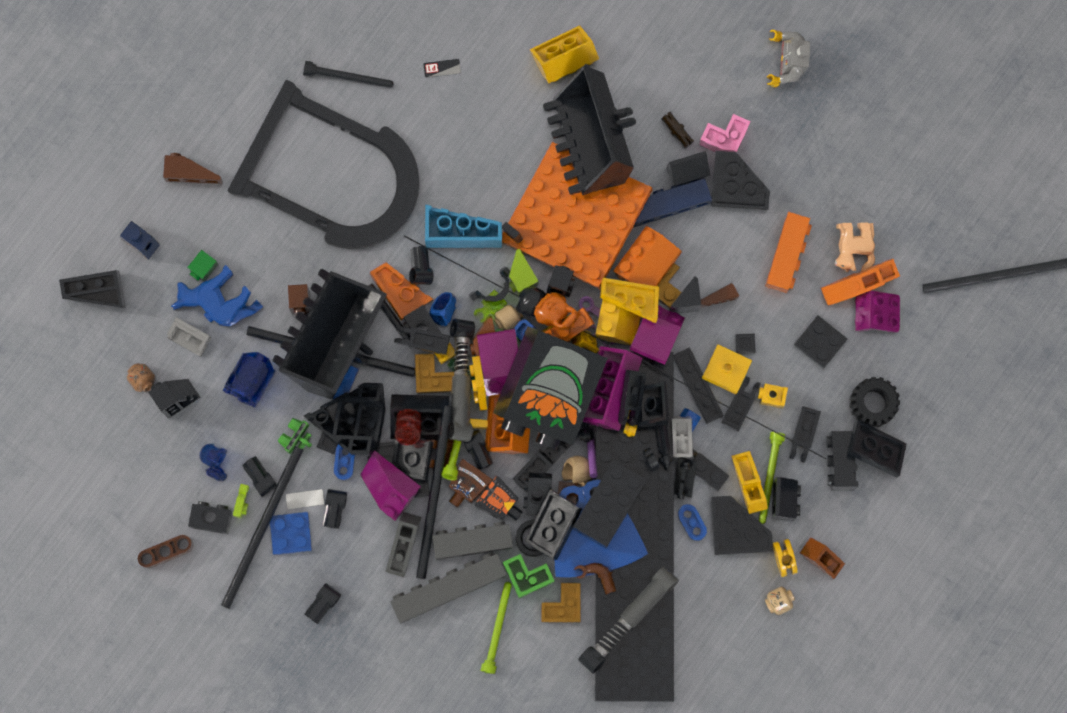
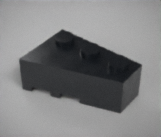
(96, 288)
(842, 465)

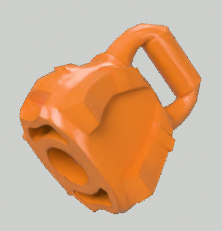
(553, 310)

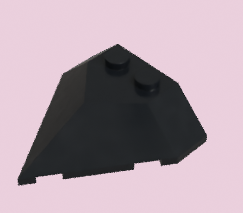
(353, 419)

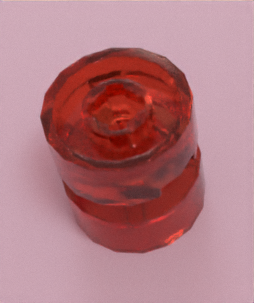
(408, 427)

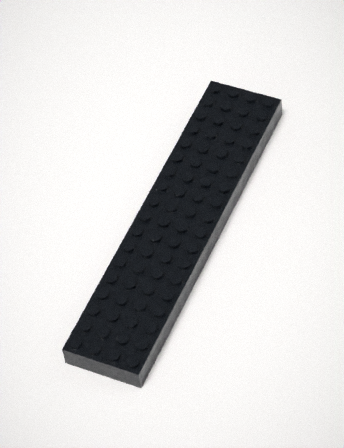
(643, 660)

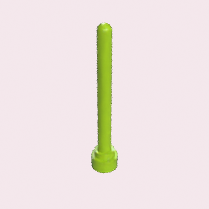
(776, 441)
(450, 471)
(489, 664)

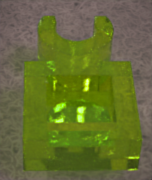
(490, 307)

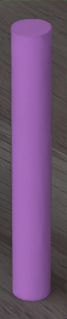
(592, 458)

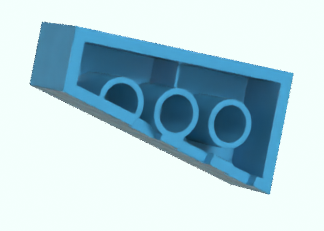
(458, 230)

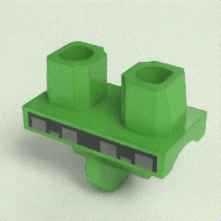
(299, 428)

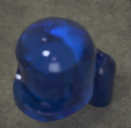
(213, 457)

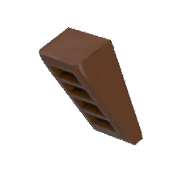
(723, 295)

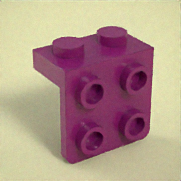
(877, 312)

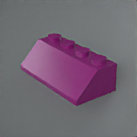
(607, 397)

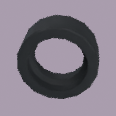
(519, 541)

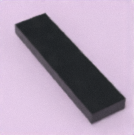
(693, 377)

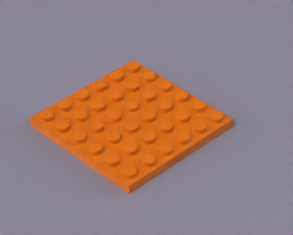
(575, 228)

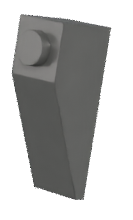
(403, 544)

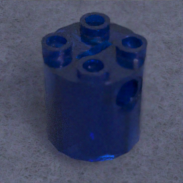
(250, 378)

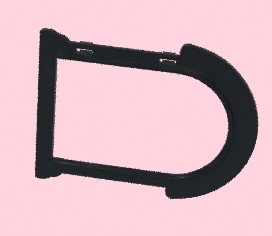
(386, 141)

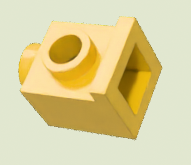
(586, 341)
(778, 401)

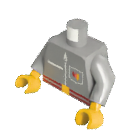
(794, 57)

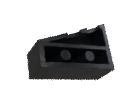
(173, 396)

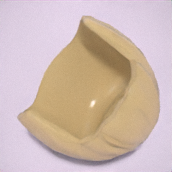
(577, 469)

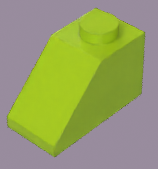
(521, 274)

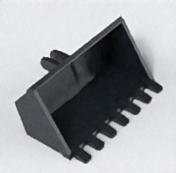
(591, 132)
(330, 334)

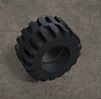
(883, 388)

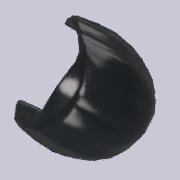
(529, 299)

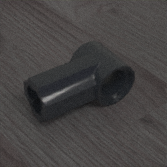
(420, 271)
(478, 451)
(261, 479)
(334, 503)
(325, 599)

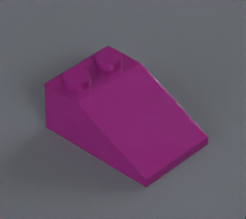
(658, 338)
(497, 355)
(388, 486)

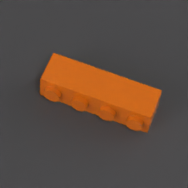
(787, 252)

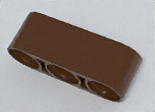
(175, 551)

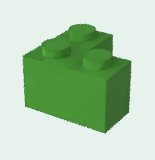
(527, 581)

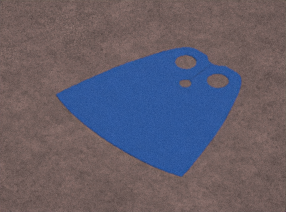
(580, 550)

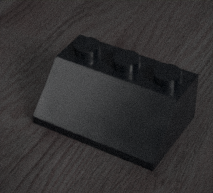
(428, 406)

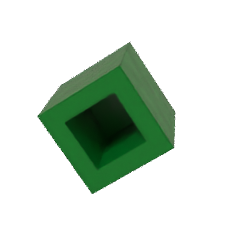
(202, 266)

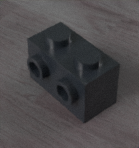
(561, 281)

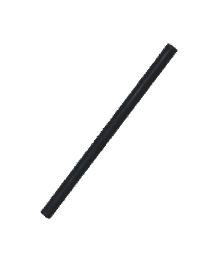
(994, 276)
(372, 362)
(434, 492)
(262, 527)

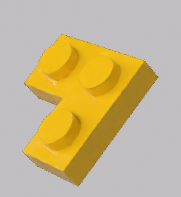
(478, 383)

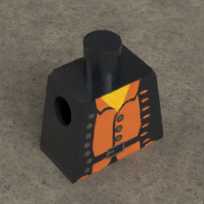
(499, 501)

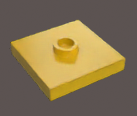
(726, 369)

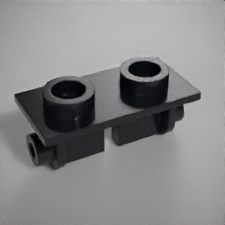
(685, 478)

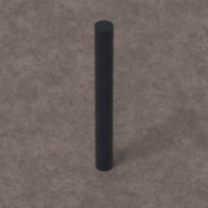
(392, 317)

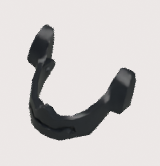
(476, 294)

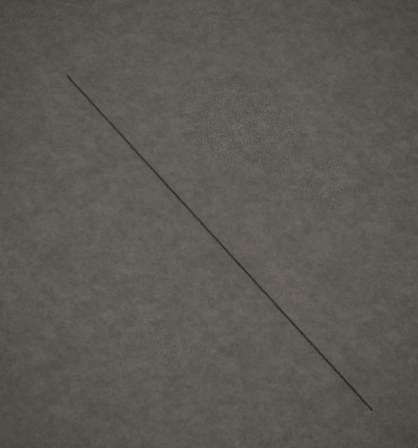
(641, 361)

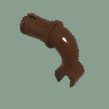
(603, 573)

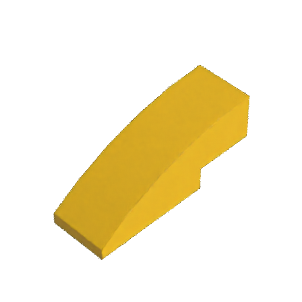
(749, 482)

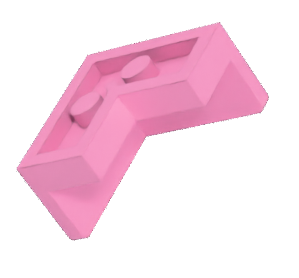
(728, 139)

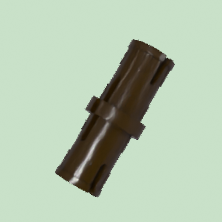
(677, 129)

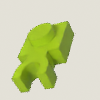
(241, 506)

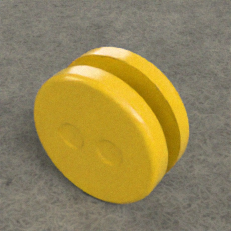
(785, 558)

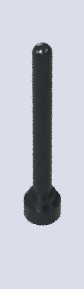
(312, 69)

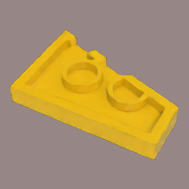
(634, 297)

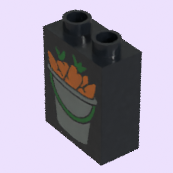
(549, 388)

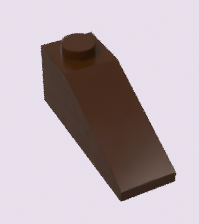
(181, 169)

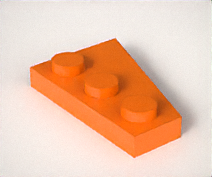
(400, 292)

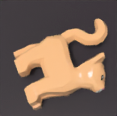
(853, 244)

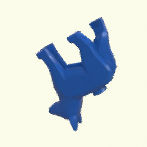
(213, 302)

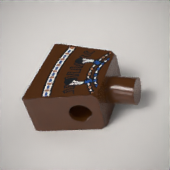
(469, 484)

